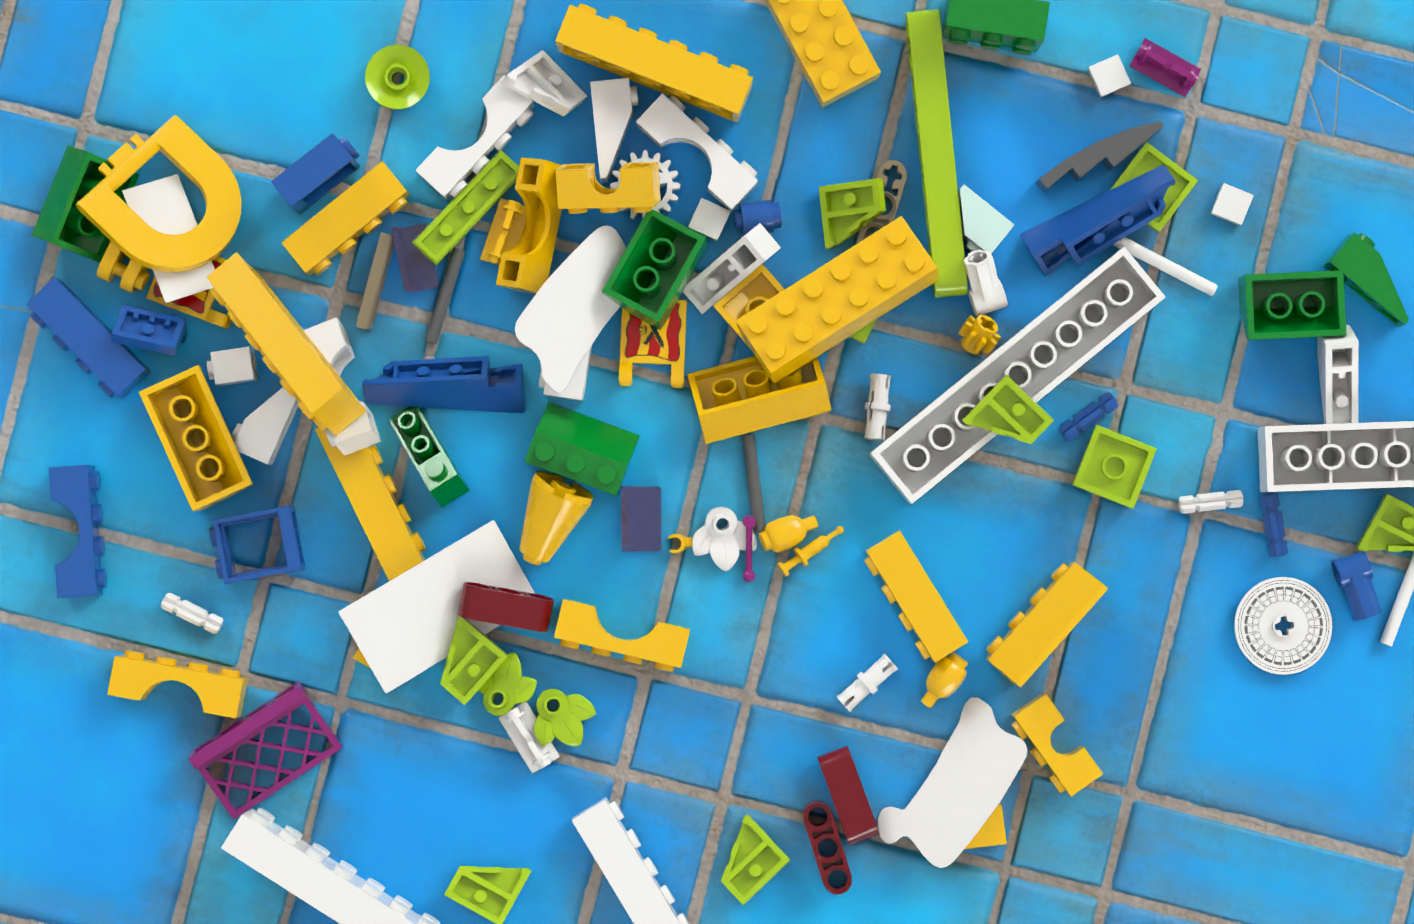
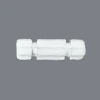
(1210, 501)
(192, 613)

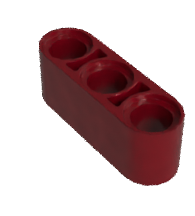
(505, 607)
(848, 795)
(831, 862)

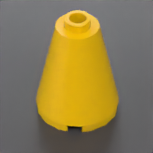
(551, 515)

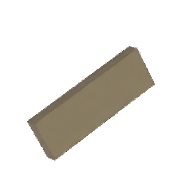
(375, 282)

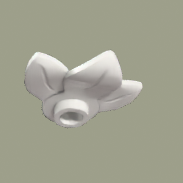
(721, 543)

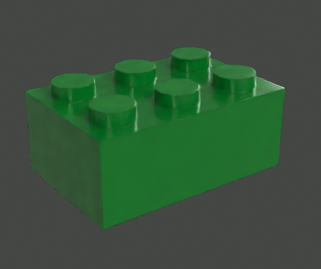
(997, 23)

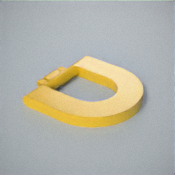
(134, 235)

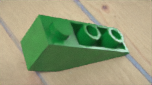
(429, 455)

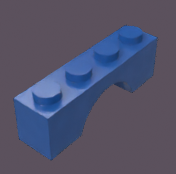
(76, 490)

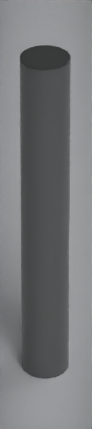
(444, 295)
(753, 482)

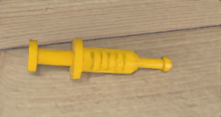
(811, 549)

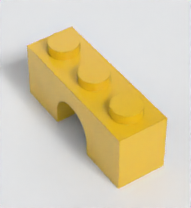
(580, 189)
(1070, 770)

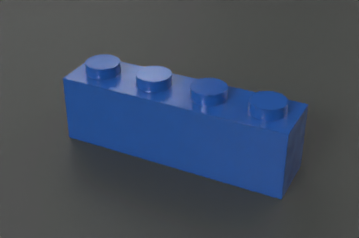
(88, 338)

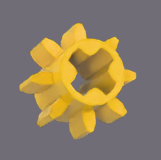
(979, 334)

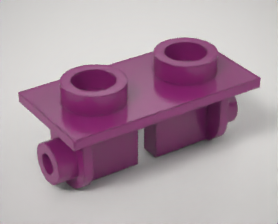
(1165, 67)

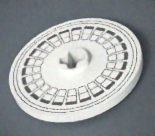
(1301, 607)

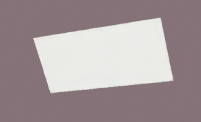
(167, 210)

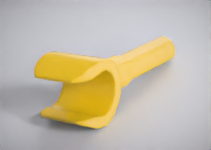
(685, 542)

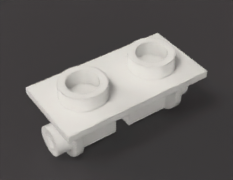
(520, 729)

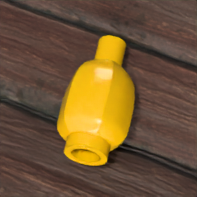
(786, 532)
(944, 678)

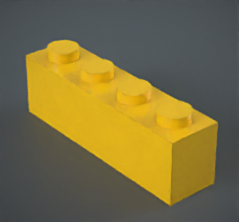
(346, 219)
(916, 597)

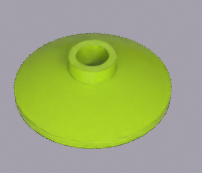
(388, 63)

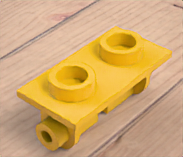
(505, 230)

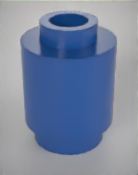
(757, 212)

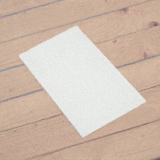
(414, 616)

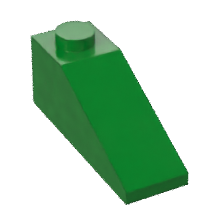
(1368, 276)

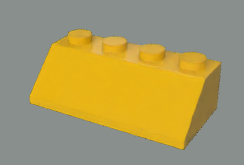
(743, 398)
(196, 438)
(1045, 623)

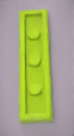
(467, 208)

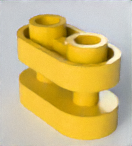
(133, 276)

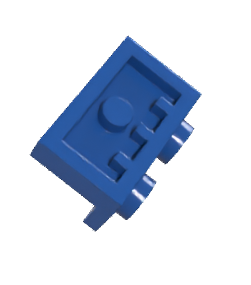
(149, 330)

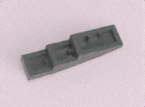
(1108, 150)

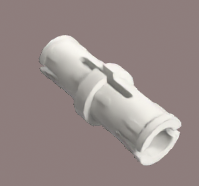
(877, 407)
(867, 682)

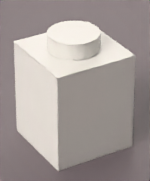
(233, 366)

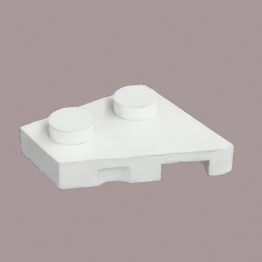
(545, 84)

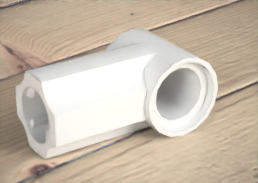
(985, 289)

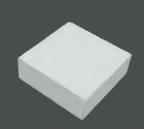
(1109, 76)
(1231, 204)
(709, 219)

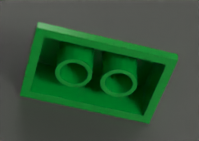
(61, 220)
(655, 268)
(1292, 305)
(582, 448)

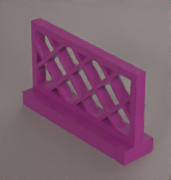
(250, 726)

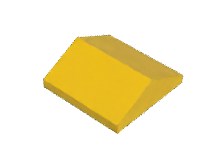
(748, 295)

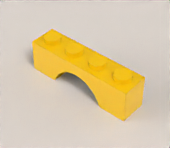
(529, 262)
(580, 625)
(219, 692)

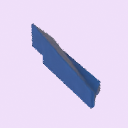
(1099, 222)
(449, 384)

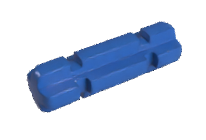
(1088, 416)
(1273, 525)

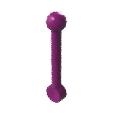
(749, 522)

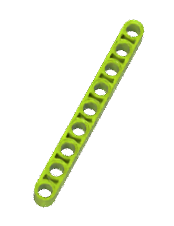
(936, 151)

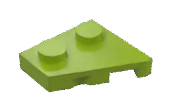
(849, 208)
(1010, 413)
(1389, 527)
(470, 661)
(752, 861)
(487, 889)

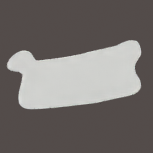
(571, 307)
(960, 789)

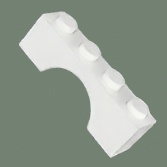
(667, 124)
(449, 169)
(335, 345)

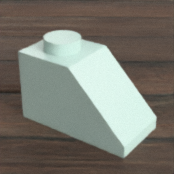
(981, 223)

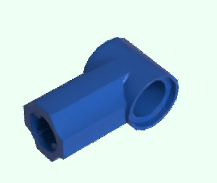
(1354, 576)

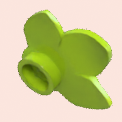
(510, 683)
(565, 721)

